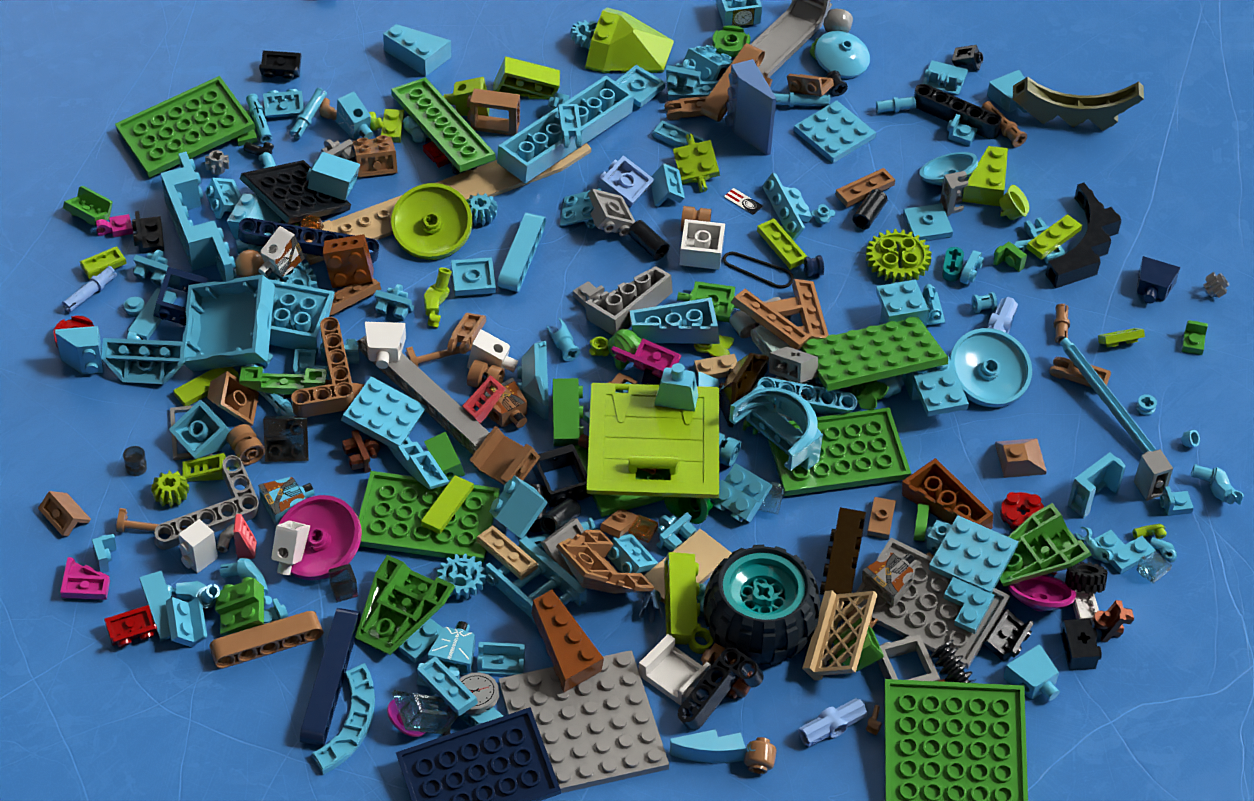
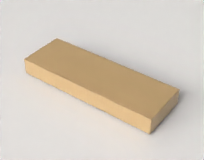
(507, 552)

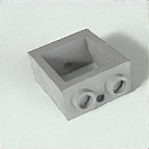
(904, 646)

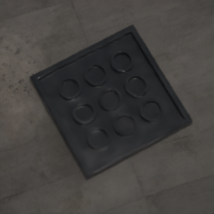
(287, 192)

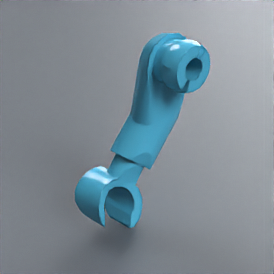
(1098, 553)

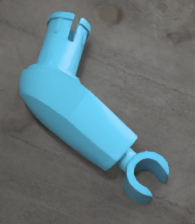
(1218, 483)
(245, 568)
(191, 590)

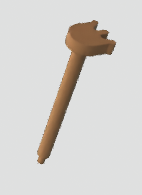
(431, 356)
(123, 523)

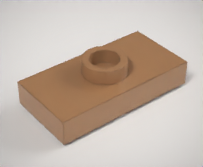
(881, 518)
(618, 523)

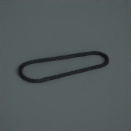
(755, 276)

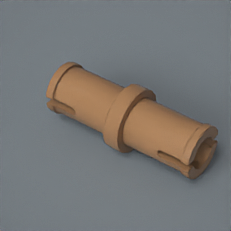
(1061, 322)

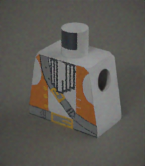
(890, 576)

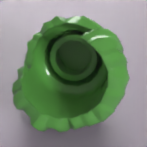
(624, 340)

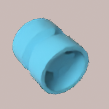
(728, 450)

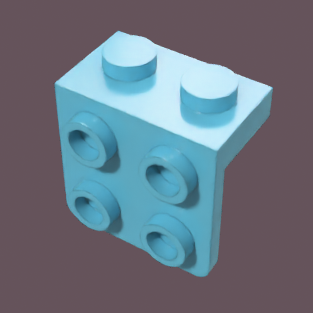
(707, 61)

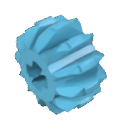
(482, 208)

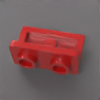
(131, 625)

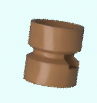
(691, 213)
(481, 371)
(245, 444)

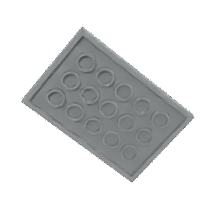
(927, 613)

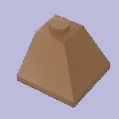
(234, 397)
(1020, 457)

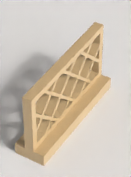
(825, 633)

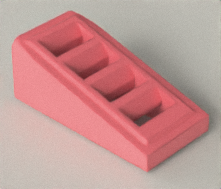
(489, 403)
(244, 539)

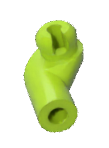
(375, 122)

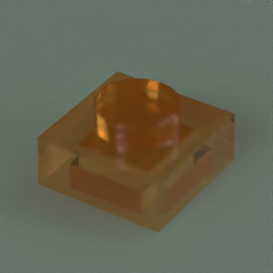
(643, 528)

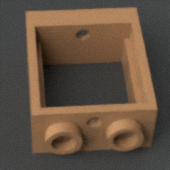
(494, 100)

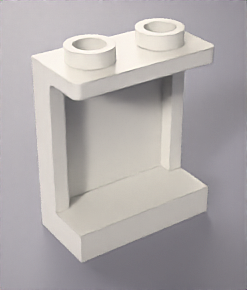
(671, 670)

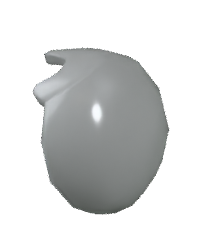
(838, 20)

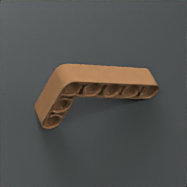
(340, 392)

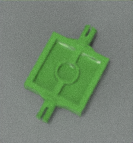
(721, 298)

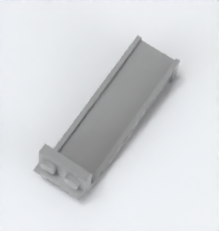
(790, 32)

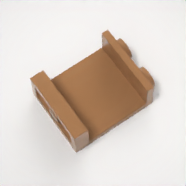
(503, 458)

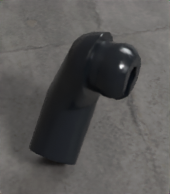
(258, 150)

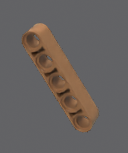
(715, 104)
(266, 639)

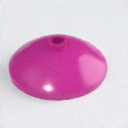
(1043, 593)

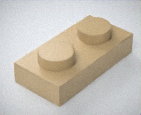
(716, 366)

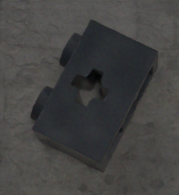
(1080, 644)

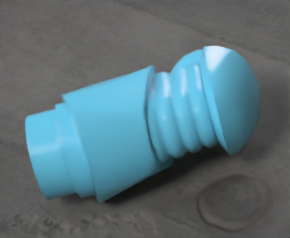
(414, 130)

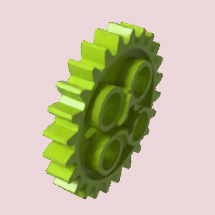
(912, 253)

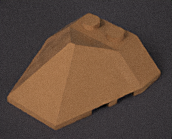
(587, 561)

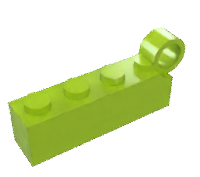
(681, 601)

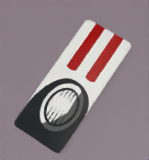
(743, 201)

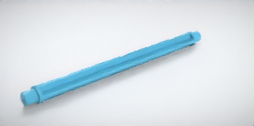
(1107, 396)

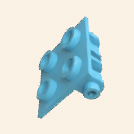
(945, 77)
(577, 209)

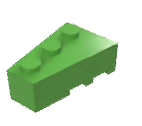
(566, 411)

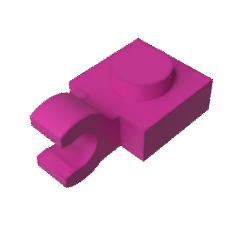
(117, 225)

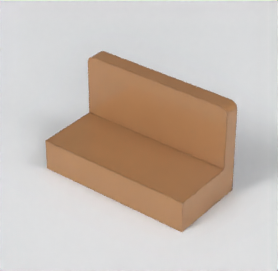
(62, 512)

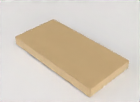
(707, 554)

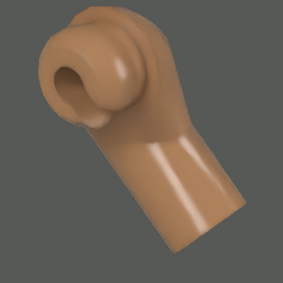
(326, 110)

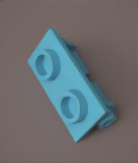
(935, 312)

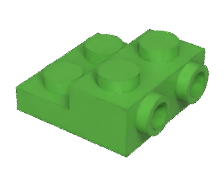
(240, 606)

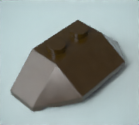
(741, 381)

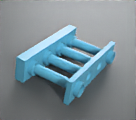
(549, 568)

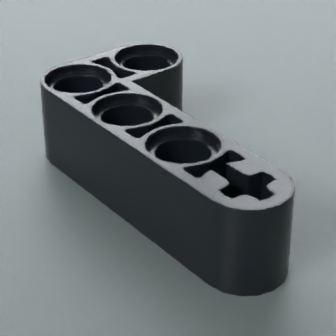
(718, 690)

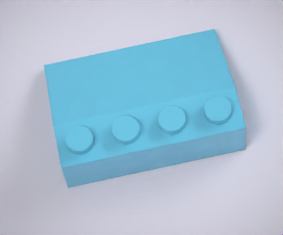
(298, 315)

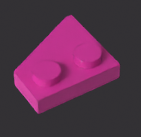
(83, 582)

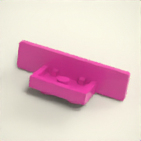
(649, 356)

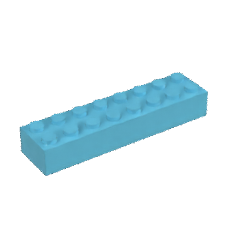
(541, 142)

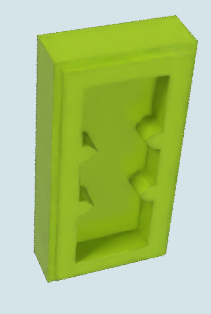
(96, 264)

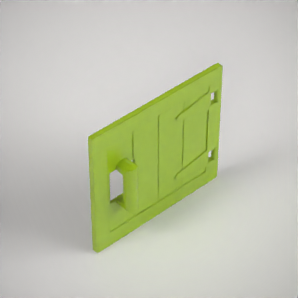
(635, 434)

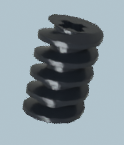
(951, 664)

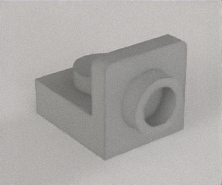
(586, 292)

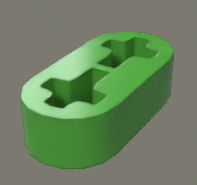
(921, 522)

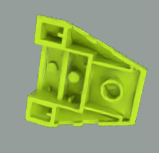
(625, 42)

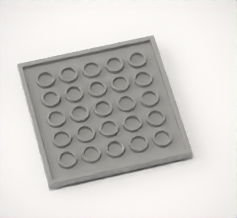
(595, 729)

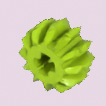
(170, 488)

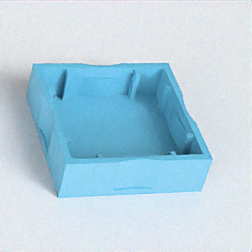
(228, 323)

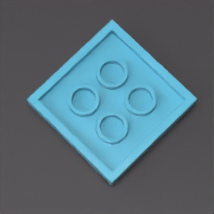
(834, 131)
(384, 413)
(973, 554)

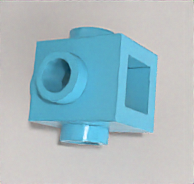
(936, 535)

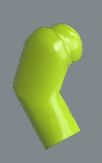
(1150, 530)

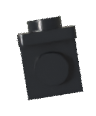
(968, 55)

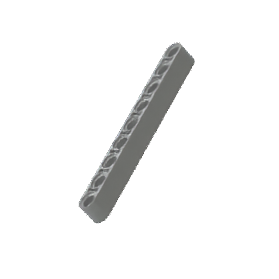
(438, 402)

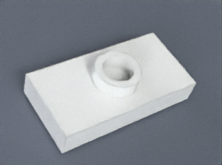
(1085, 605)

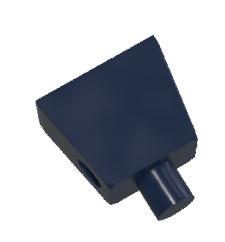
(1156, 279)

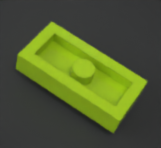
(393, 124)
(1113, 338)

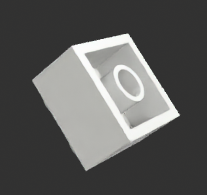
(702, 244)

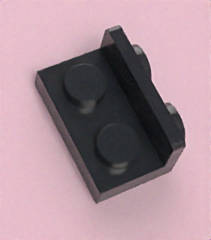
(149, 233)

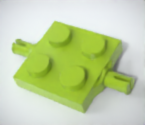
(696, 162)

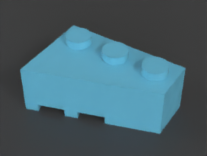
(416, 48)

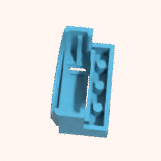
(758, 406)

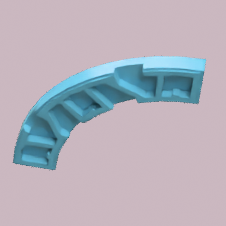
(356, 725)

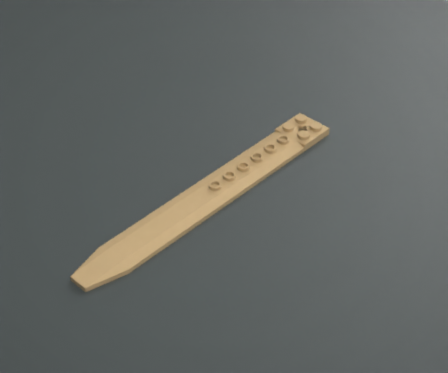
(488, 179)

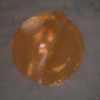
(312, 221)

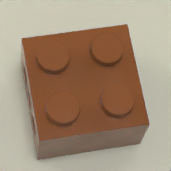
(348, 261)

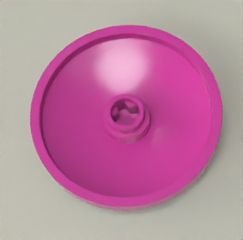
(332, 535)

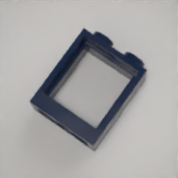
(178, 280)

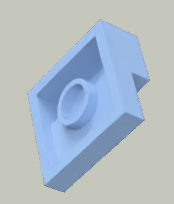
(625, 180)

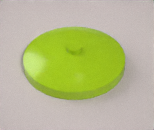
(431, 221)

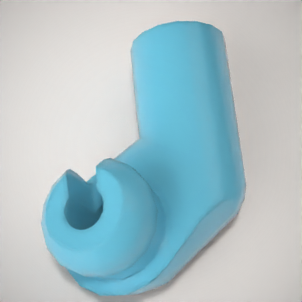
(267, 160)
(1166, 549)

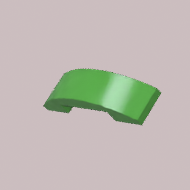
(281, 383)

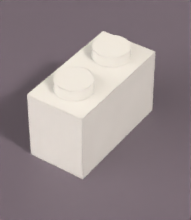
(197, 546)

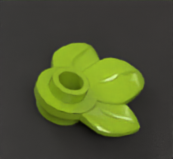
(716, 349)

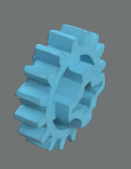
(583, 33)
(462, 575)

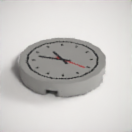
(485, 690)

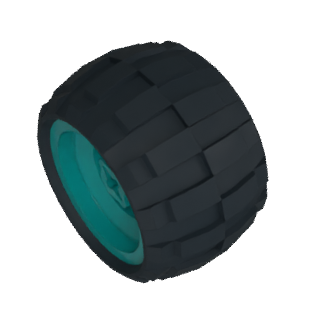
(781, 600)

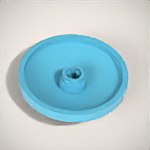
(991, 367)

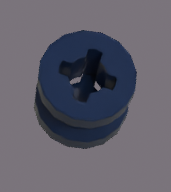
(813, 266)

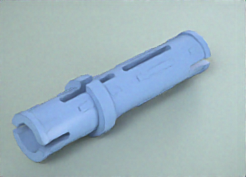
(95, 284)

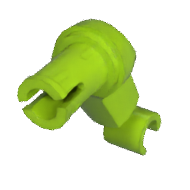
(436, 295)

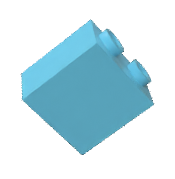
(333, 176)

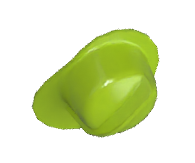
(1014, 203)

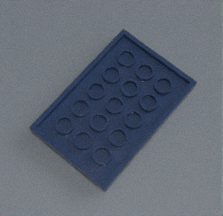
(482, 763)

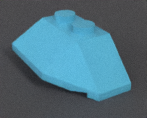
(143, 359)
(535, 379)

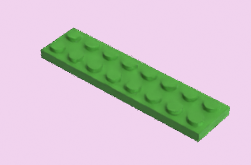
(443, 124)

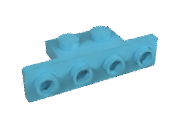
(787, 205)

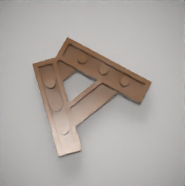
(772, 314)

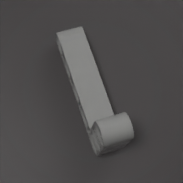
(214, 512)

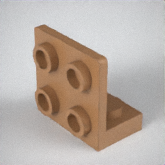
(375, 156)

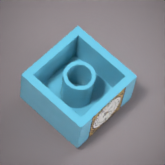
(739, 12)

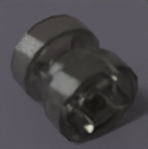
(135, 461)

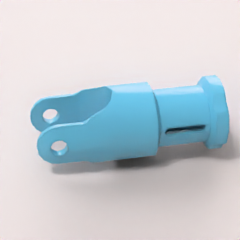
(564, 341)

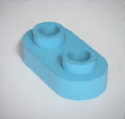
(969, 272)

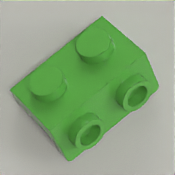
(89, 206)

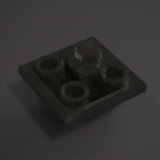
(285, 438)

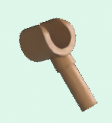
(874, 725)

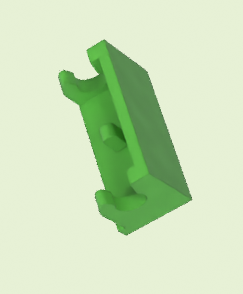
(445, 455)

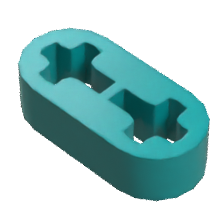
(956, 264)

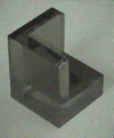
(343, 583)

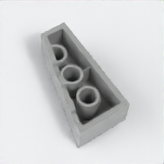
(613, 309)

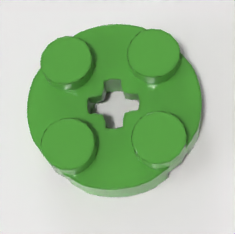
(730, 32)

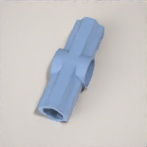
(1003, 317)
(832, 722)

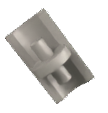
(341, 150)

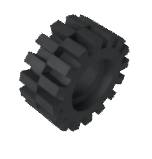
(1086, 578)

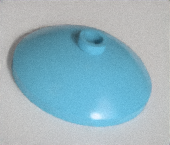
(842, 53)
(934, 170)

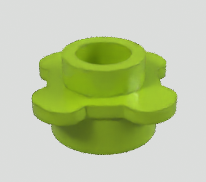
(599, 346)

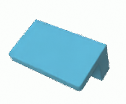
(666, 185)

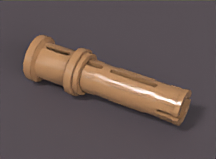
(1008, 128)

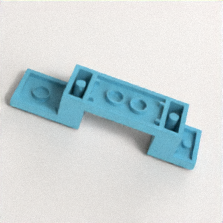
(200, 242)
(935, 386)

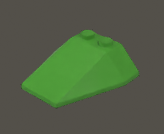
(1043, 547)
(399, 605)

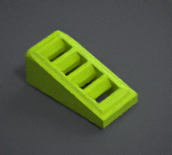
(205, 462)

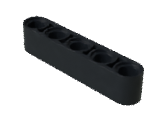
(947, 106)

